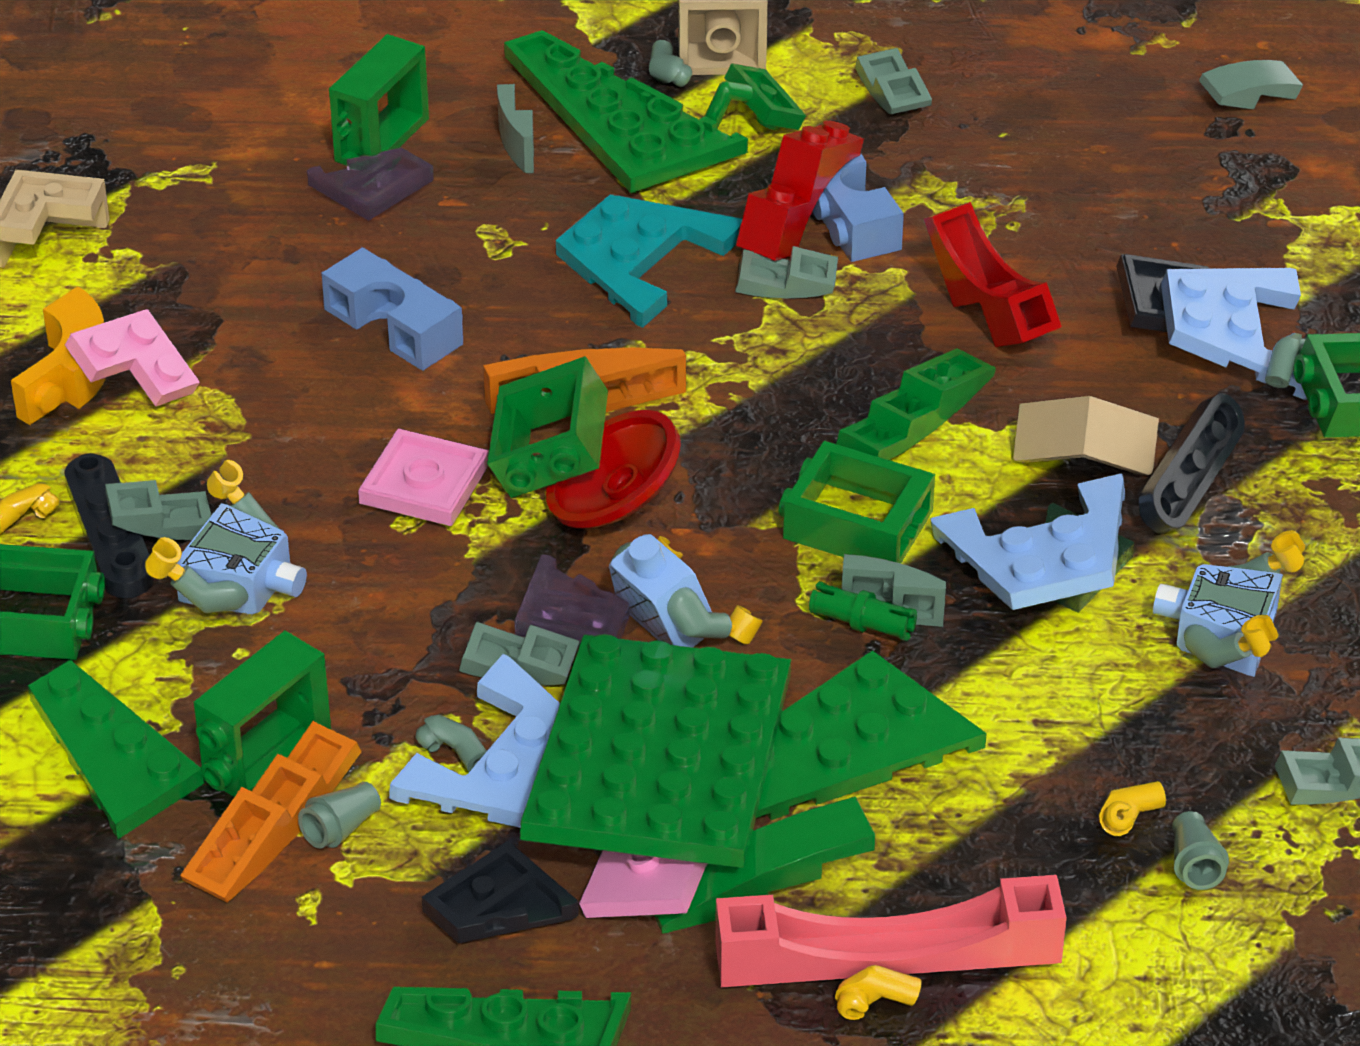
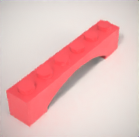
(1003, 928)

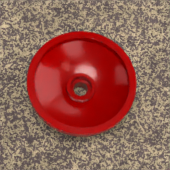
(634, 466)

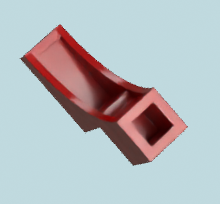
(804, 167)
(977, 274)

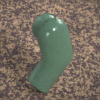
(667, 67)
(1282, 360)
(456, 735)

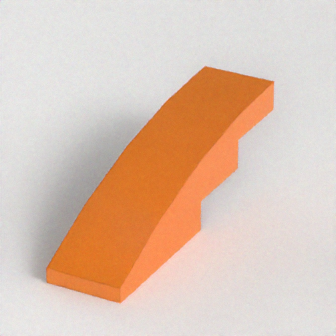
(628, 373)
(266, 819)

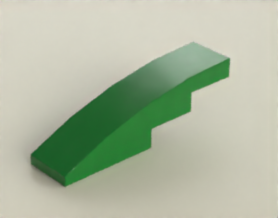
(921, 404)
(779, 858)

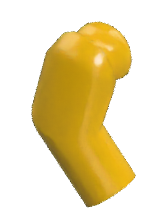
(19, 502)
(1125, 804)
(871, 984)

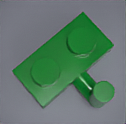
(762, 95)

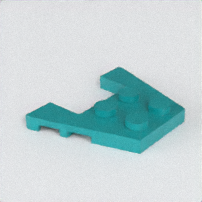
(628, 237)

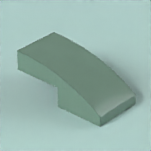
(891, 81)
(1246, 81)
(515, 128)
(801, 276)
(143, 511)
(897, 585)
(541, 653)
(1321, 775)

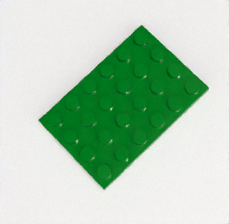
(659, 751)

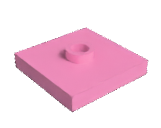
(424, 477)
(640, 886)

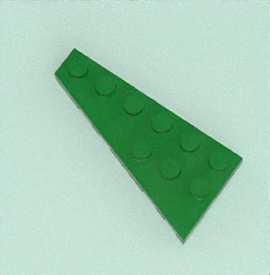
(623, 122)
(858, 734)

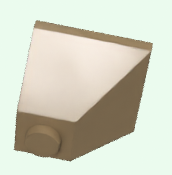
(722, 33)

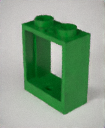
(390, 68)
(1317, 373)
(524, 406)
(849, 533)
(49, 572)
(280, 671)

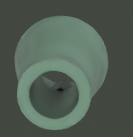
(335, 815)
(1197, 853)

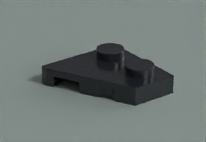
(498, 897)

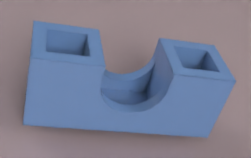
(858, 219)
(420, 320)

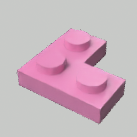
(138, 346)

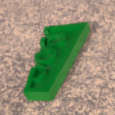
(117, 753)
(503, 1019)

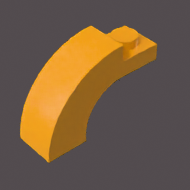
(58, 375)

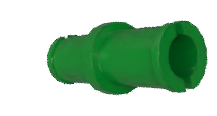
(863, 611)

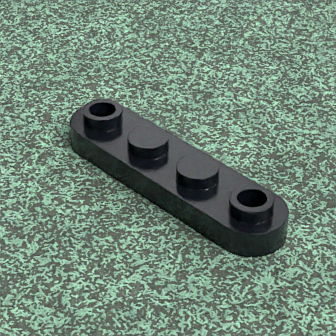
(1191, 464)
(117, 551)

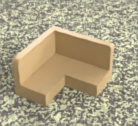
(48, 197)
(1087, 430)

